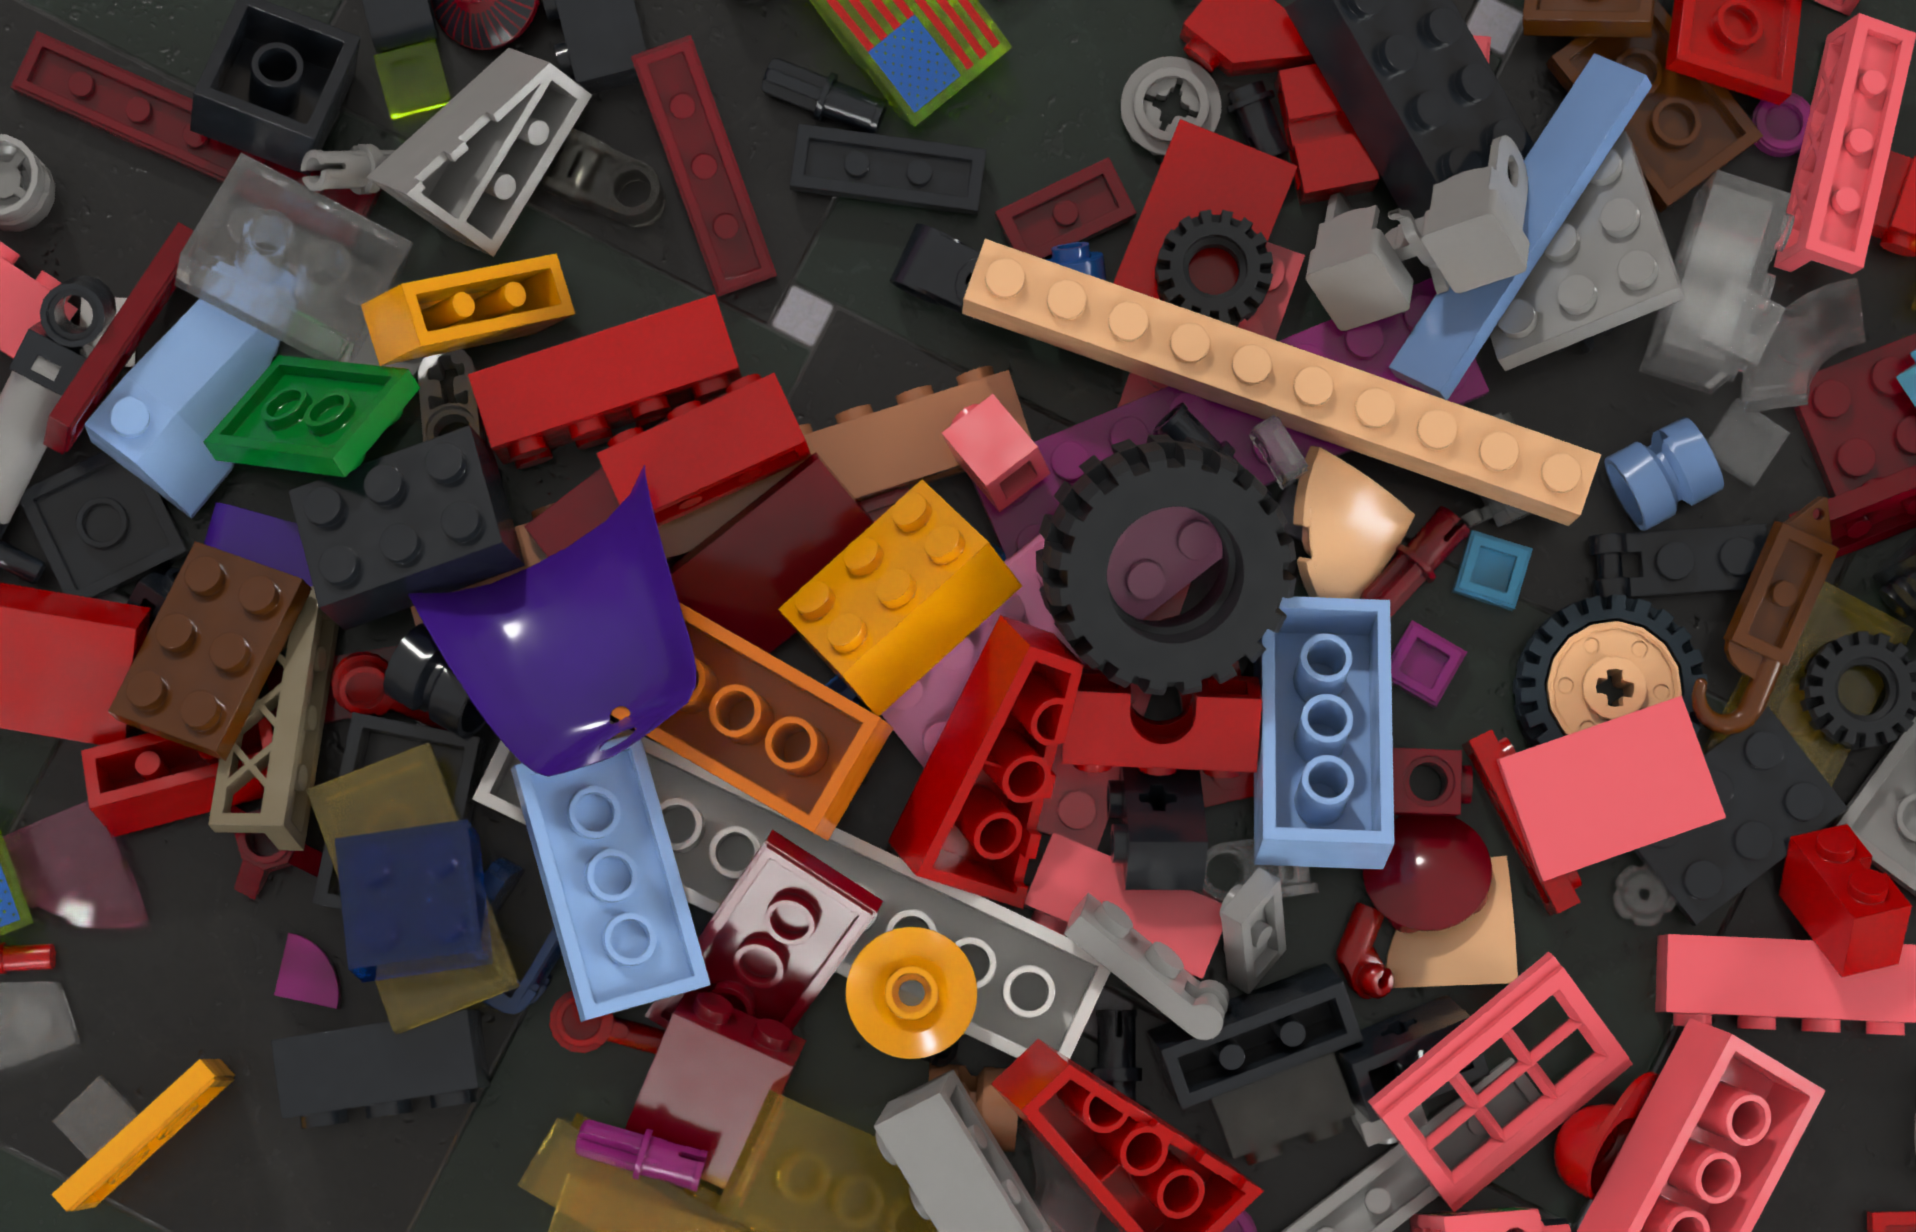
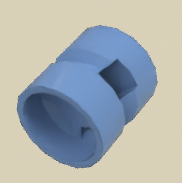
(1669, 470)

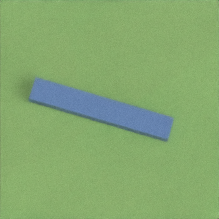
(1557, 174)

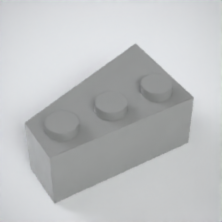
(485, 150)

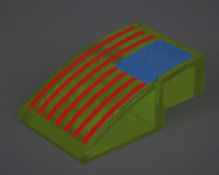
(916, 48)

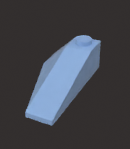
(177, 398)

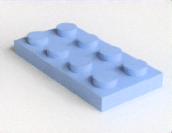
(611, 883)

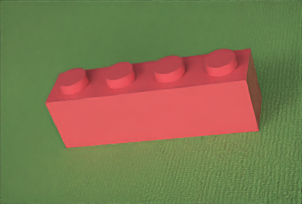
(1779, 980)

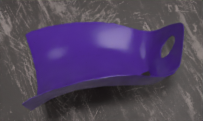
(572, 642)

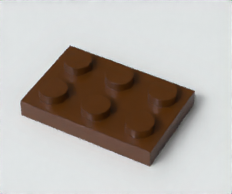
(1681, 126)
(210, 650)

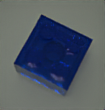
(413, 901)

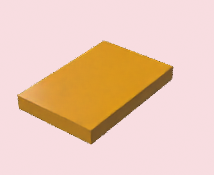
(144, 1135)

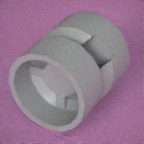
(25, 186)

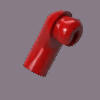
(1359, 958)

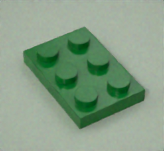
(312, 415)

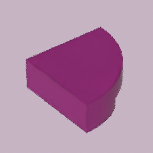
(307, 974)

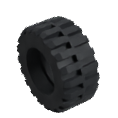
(1228, 618)

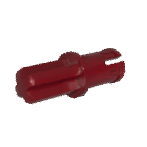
(1418, 559)

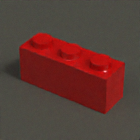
(708, 448)
(159, 781)

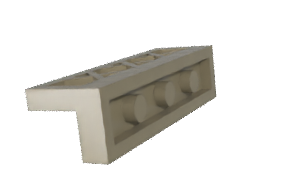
(295, 740)

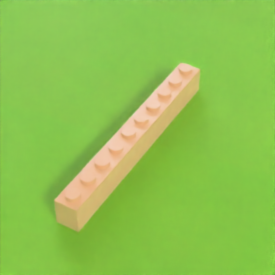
(1281, 381)

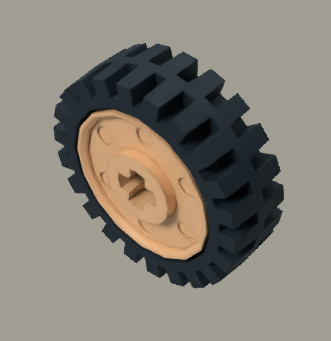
(1596, 639)

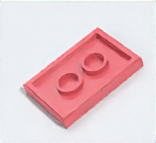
(1611, 788)

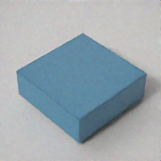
(1492, 570)

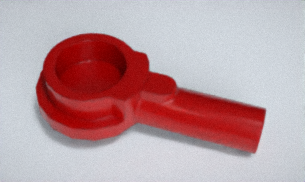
(360, 689)
(592, 1033)

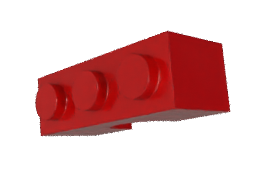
(1212, 734)

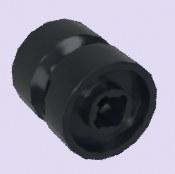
(424, 681)

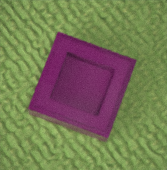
(1424, 664)

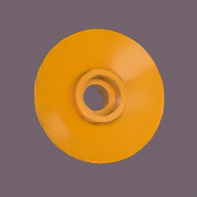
(875, 986)

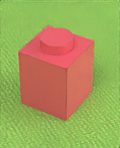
(995, 452)

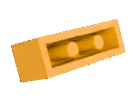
(467, 309)

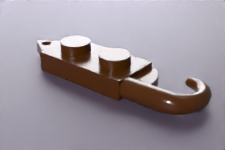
(1772, 613)

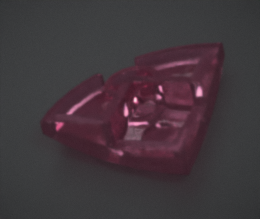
(75, 870)

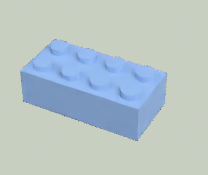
(1325, 736)

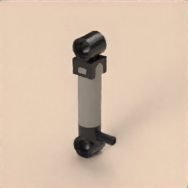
(39, 377)

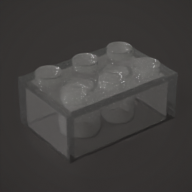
(1727, 236)
(290, 261)

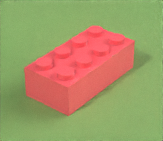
(1706, 1140)

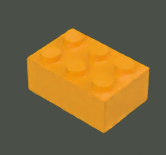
(900, 597)

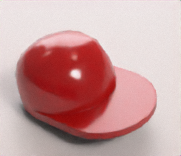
(1595, 1136)

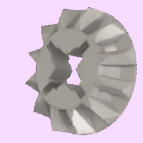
(1156, 81)

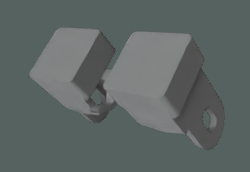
(1464, 239)

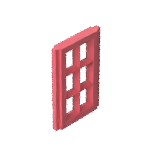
(1470, 1040)

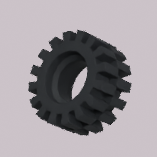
(1226, 234)
(1823, 698)

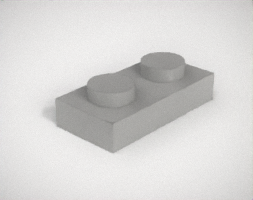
(1253, 929)

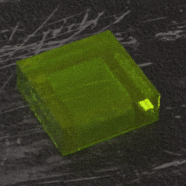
(412, 79)

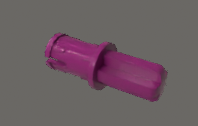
(641, 1154)

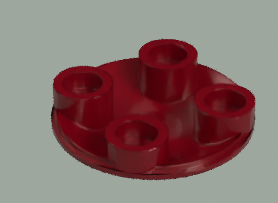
(1432, 876)

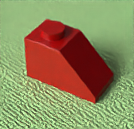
(1243, 37)

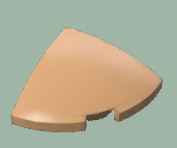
(1347, 527)
(1466, 954)

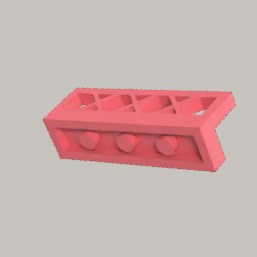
(1847, 144)

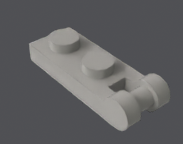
(1148, 968)

